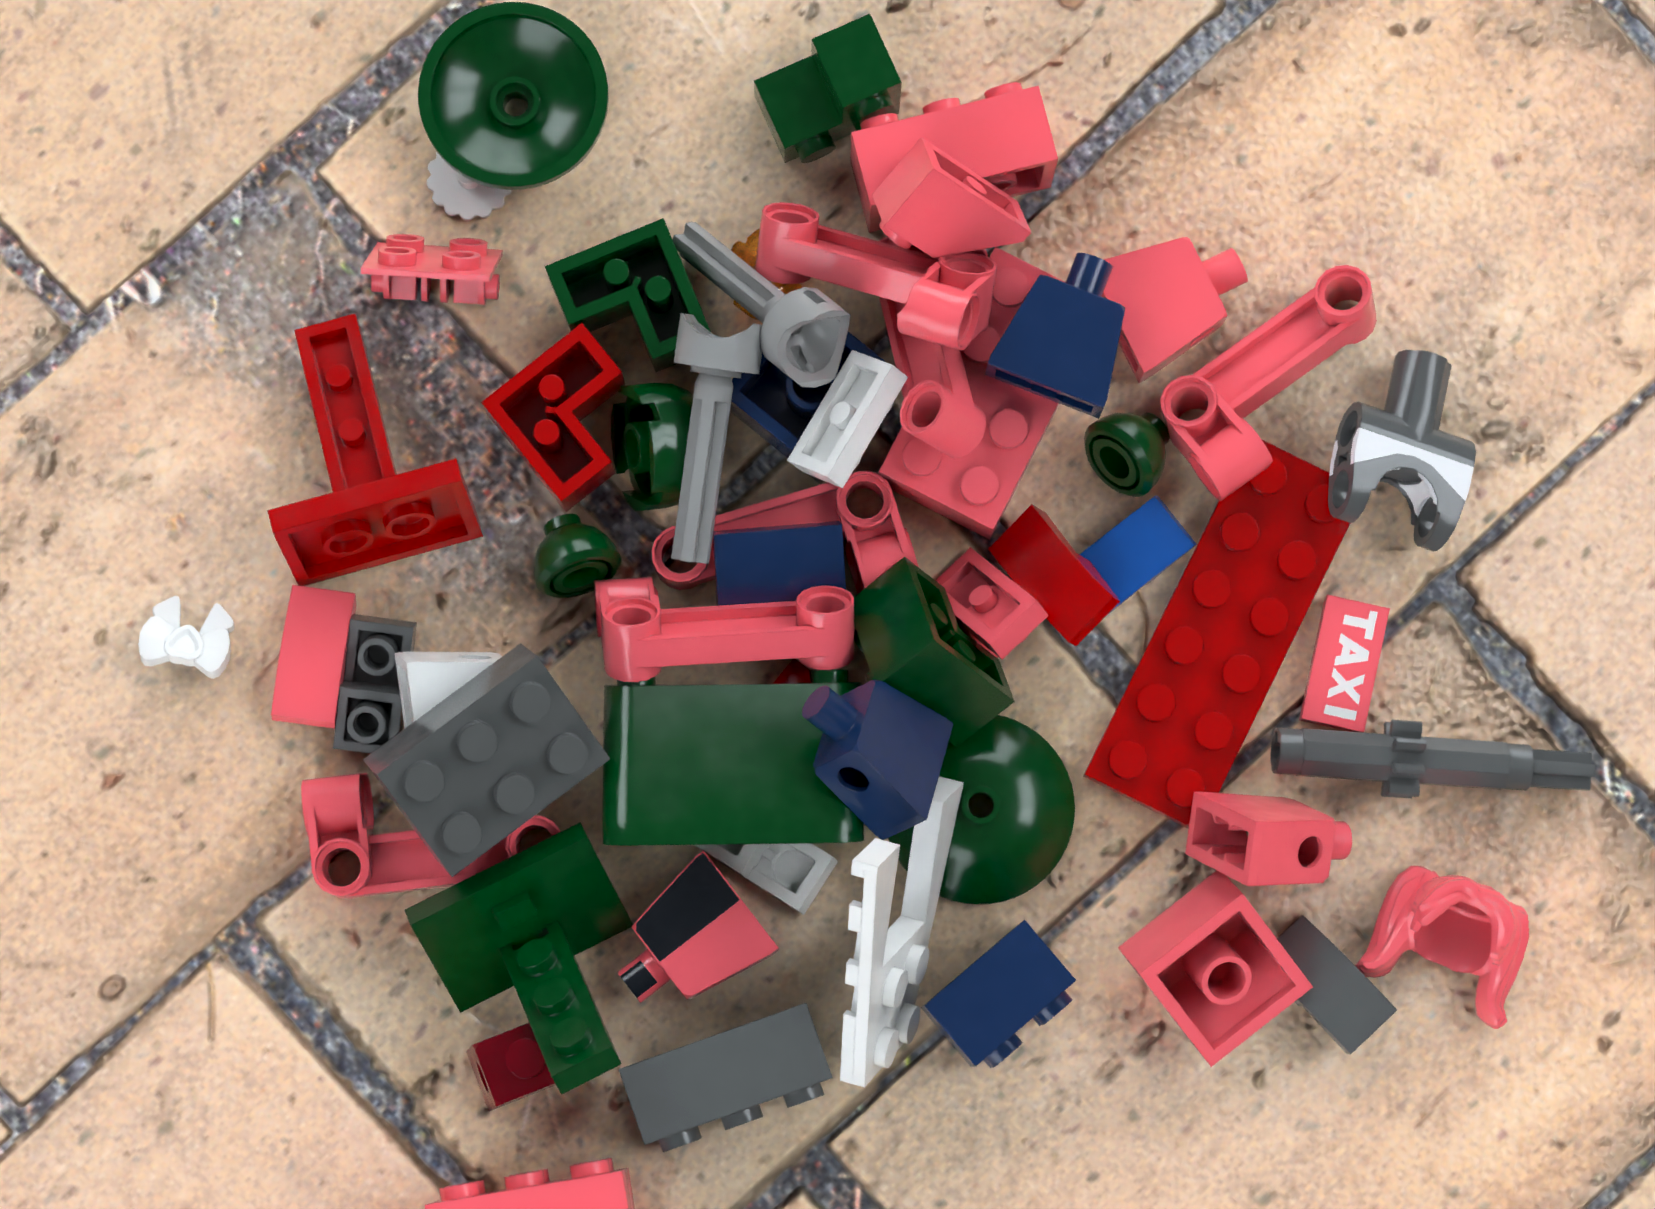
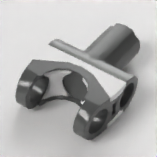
(1404, 450)

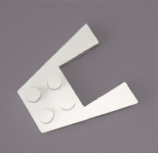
(893, 959)

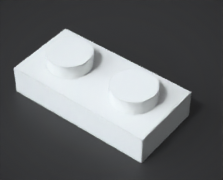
(847, 418)

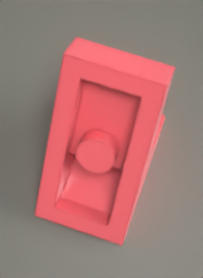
(990, 604)

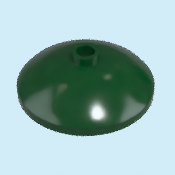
(504, 56)
(1029, 821)

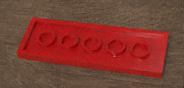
(1221, 639)

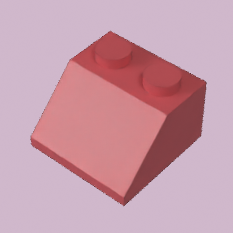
(1215, 967)

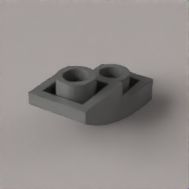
(370, 694)

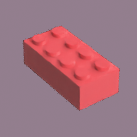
(981, 484)

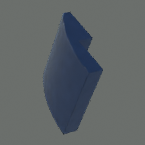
(777, 561)

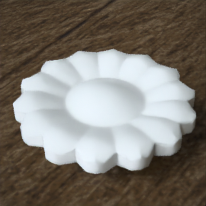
(461, 194)

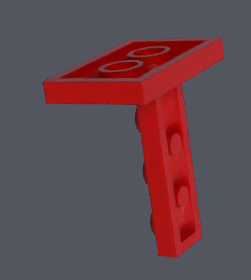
(372, 509)

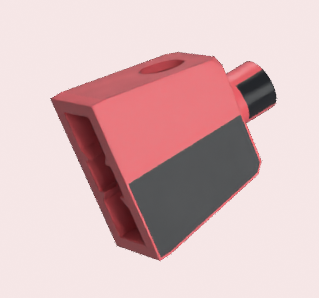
(695, 935)

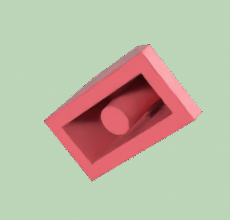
(945, 206)

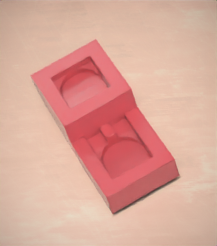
(312, 656)

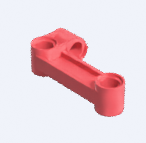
(943, 296)
(1254, 370)
(937, 390)
(870, 543)
(644, 638)
(341, 819)

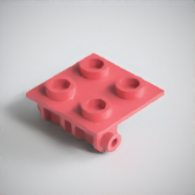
(405, 258)

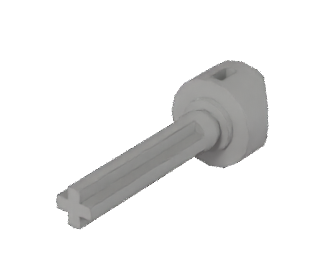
(800, 329)
(716, 362)

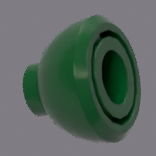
(1127, 451)
(573, 558)

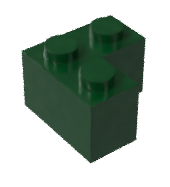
(829, 91)
(628, 277)
(919, 650)

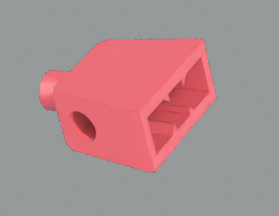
(1169, 300)
(1284, 840)

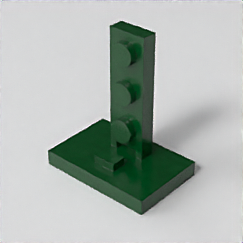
(523, 930)

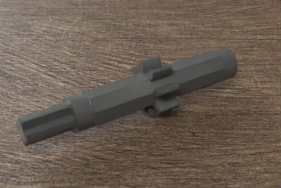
(1407, 759)

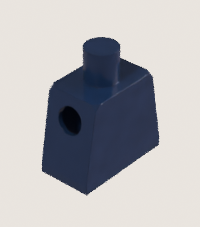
(1063, 339)
(879, 753)

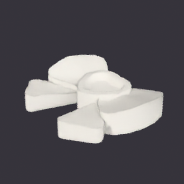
(166, 641)

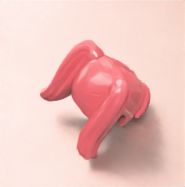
(1453, 925)

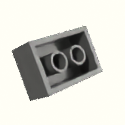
(487, 759)
(726, 1077)

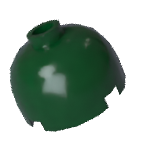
(651, 442)

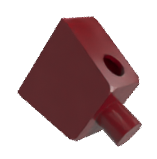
(509, 1067)

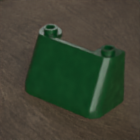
(718, 765)

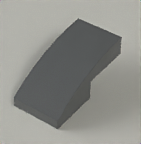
(1341, 995)

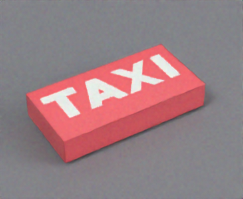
(1344, 664)

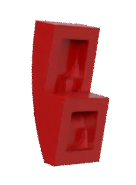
(1054, 574)

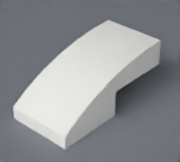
(784, 870)

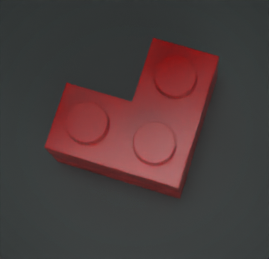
(543, 413)

